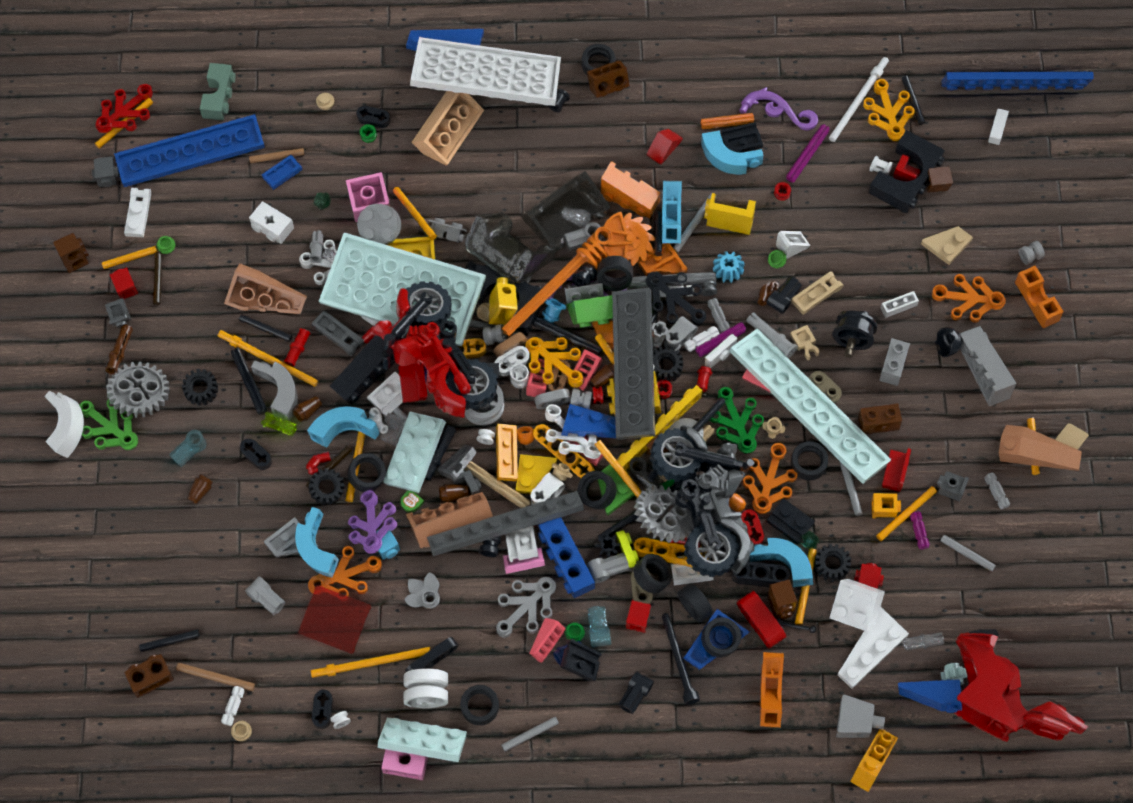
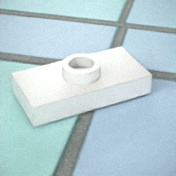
(721, 352)

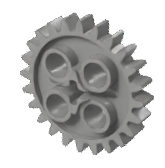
(125, 398)
(653, 504)

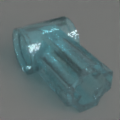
(186, 449)
(598, 631)

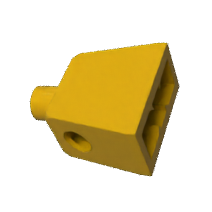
(502, 302)

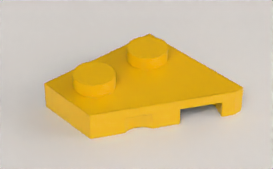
(531, 472)

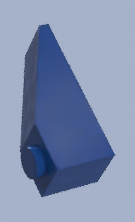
(935, 694)

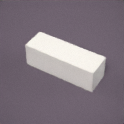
(998, 126)
(899, 304)

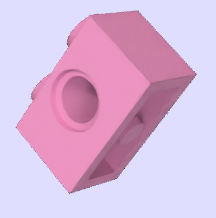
(414, 769)

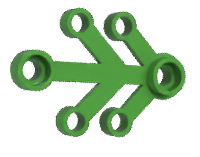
(109, 427)

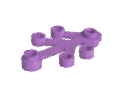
(373, 541)

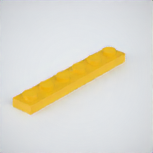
(676, 411)

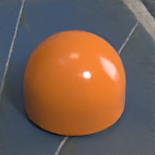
(525, 438)

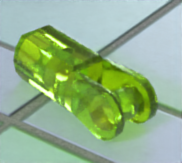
(280, 425)

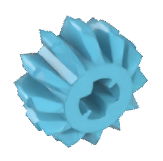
(728, 266)

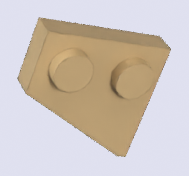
(948, 244)

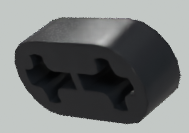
(373, 116)
(258, 451)
(317, 709)

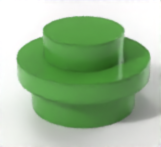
(166, 245)
(777, 259)

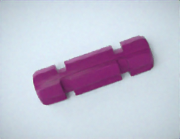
(919, 530)

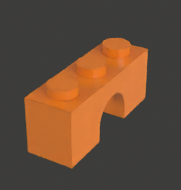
(1031, 287)

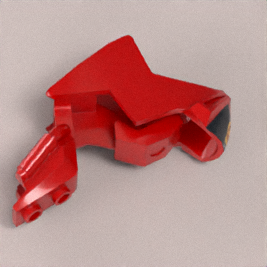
(994, 698)

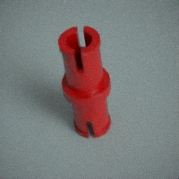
(297, 347)

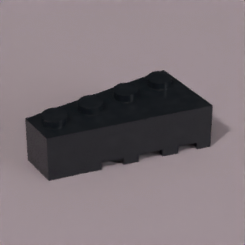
(362, 371)

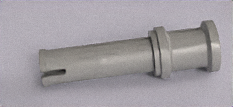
(777, 339)

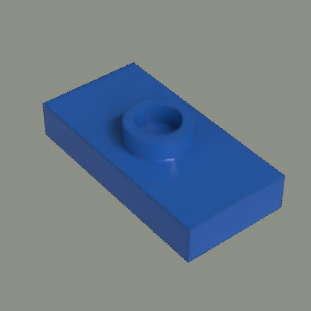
(282, 172)

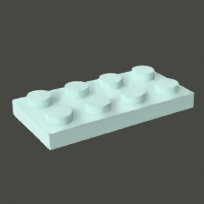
(414, 452)
(422, 739)

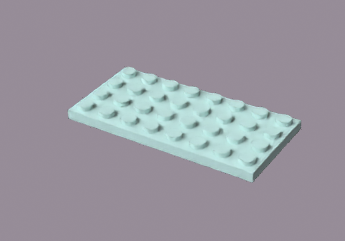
(370, 274)

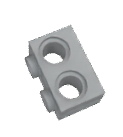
(894, 362)

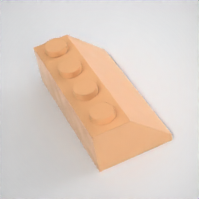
(448, 126)

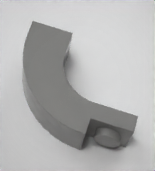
(287, 393)

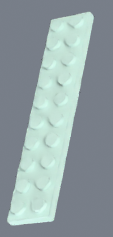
(810, 406)

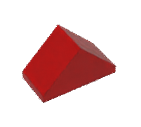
(663, 145)

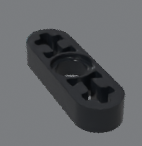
(434, 655)

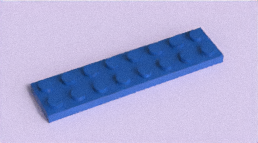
(1023, 80)
(189, 150)

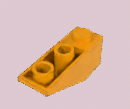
(874, 760)

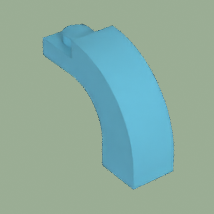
(728, 160)
(671, 212)
(338, 420)
(305, 537)
(790, 555)

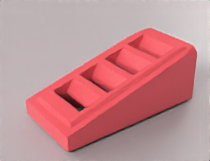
(582, 361)
(536, 388)
(546, 639)

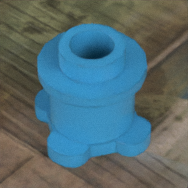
(553, 310)

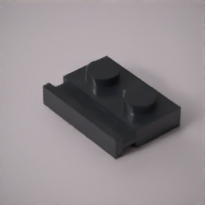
(742, 138)
(790, 521)
(581, 660)

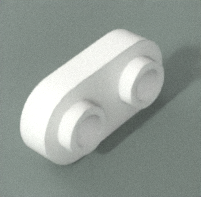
(510, 359)

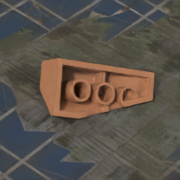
(260, 292)
(1032, 448)

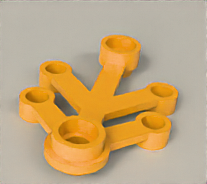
(889, 112)
(553, 358)

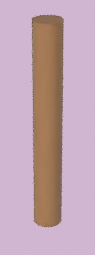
(276, 155)

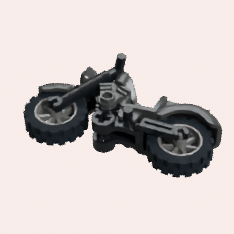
(716, 528)

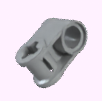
(679, 333)

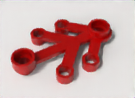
(110, 122)

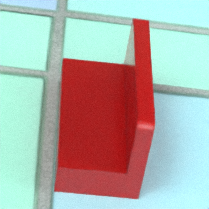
(413, 383)
(896, 470)

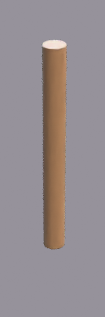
(215, 676)

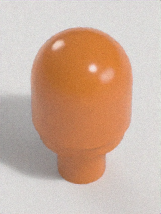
(737, 503)

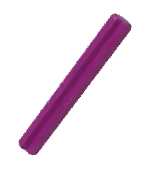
(807, 153)

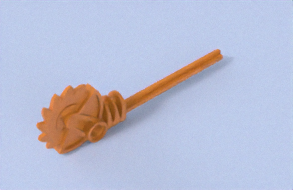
(623, 238)

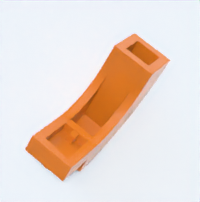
(771, 689)

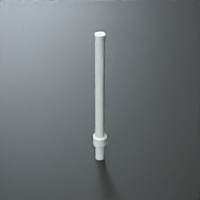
(875, 74)

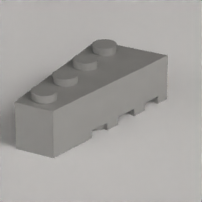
(986, 366)

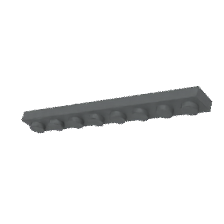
(505, 523)

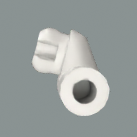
(376, 416)

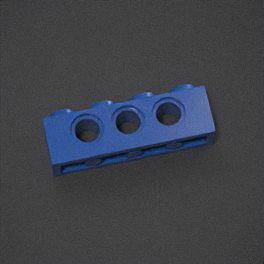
(556, 529)

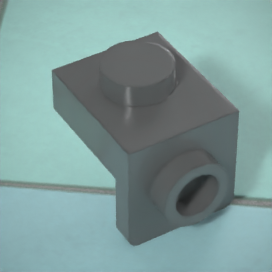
(118, 313)
(467, 478)

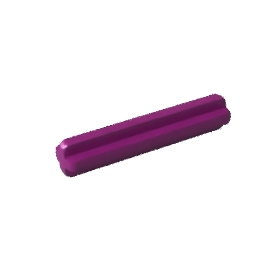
(711, 344)

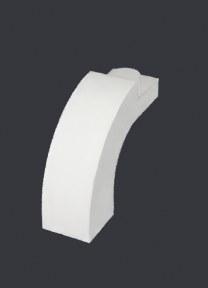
(69, 425)

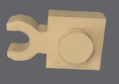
(804, 340)

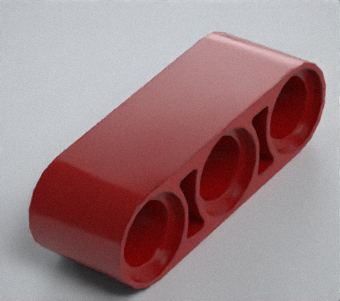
(761, 619)

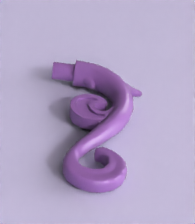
(763, 94)

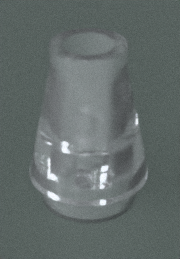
(577, 216)

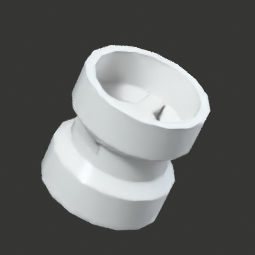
(517, 372)

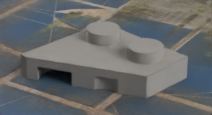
(283, 541)

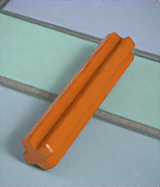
(725, 121)

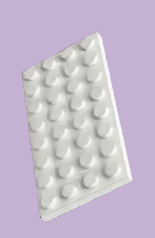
(486, 71)

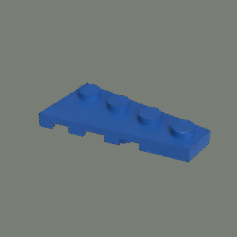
(465, 36)

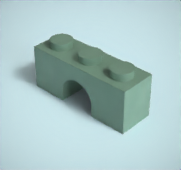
(216, 105)

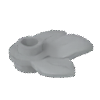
(422, 590)

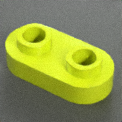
(625, 541)

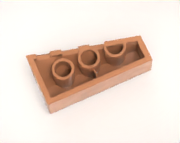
(448, 517)

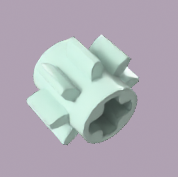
(954, 672)

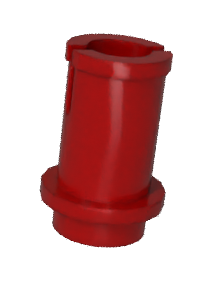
(703, 377)

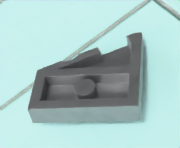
(457, 462)

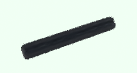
(571, 337)
(248, 381)

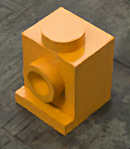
(885, 499)

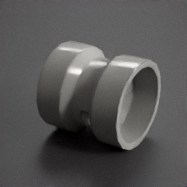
(1032, 252)
(493, 334)
(581, 399)

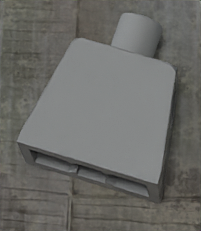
(857, 718)

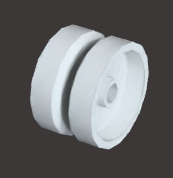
(426, 688)

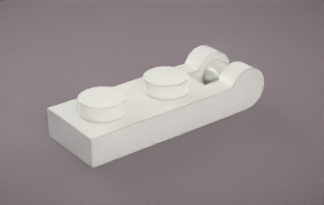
(137, 213)

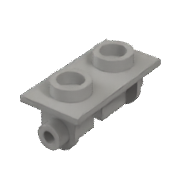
(454, 231)
(589, 291)

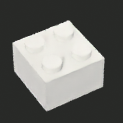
(857, 604)

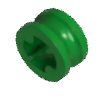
(372, 136)

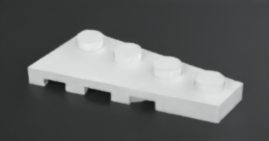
(872, 648)

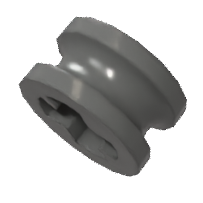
(708, 288)

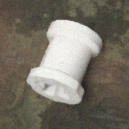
(880, 165)

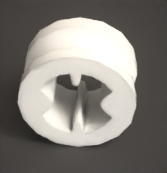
(485, 436)
(340, 719)

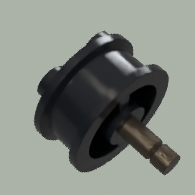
(854, 331)

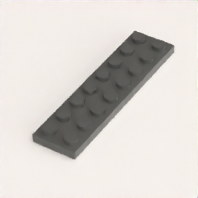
(633, 364)

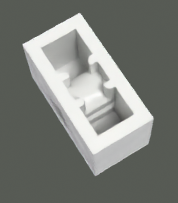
(271, 223)

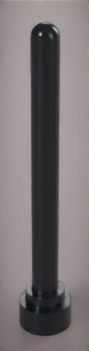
(690, 695)

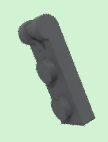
(337, 332)

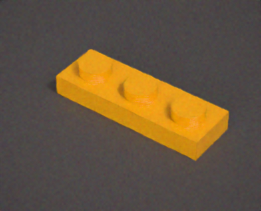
(506, 452)

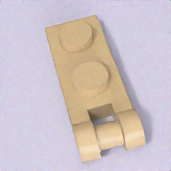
(816, 293)

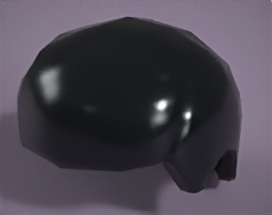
(948, 341)

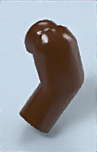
(765, 291)

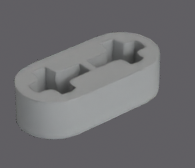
(555, 397)

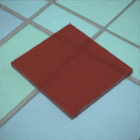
(334, 619)

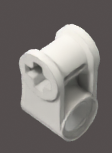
(548, 488)

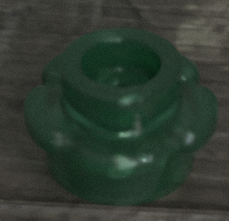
(322, 200)
(809, 540)

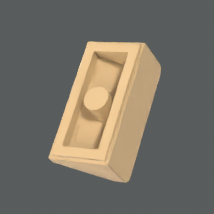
(1072, 436)

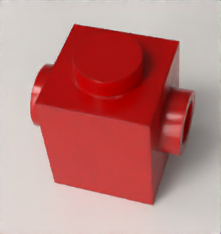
(869, 575)

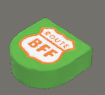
(411, 501)

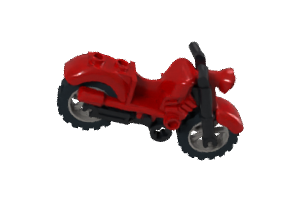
(422, 340)

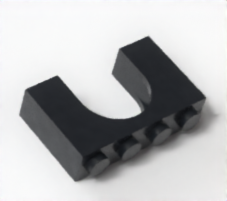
(905, 194)
(524, 293)

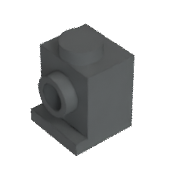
(952, 491)

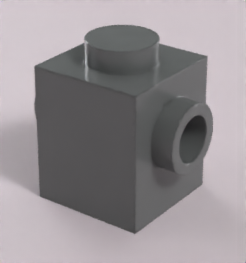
(105, 172)

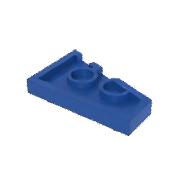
(586, 421)
(719, 637)

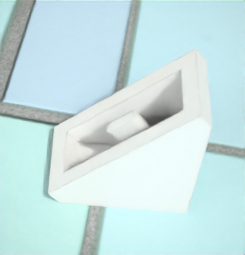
(791, 242)

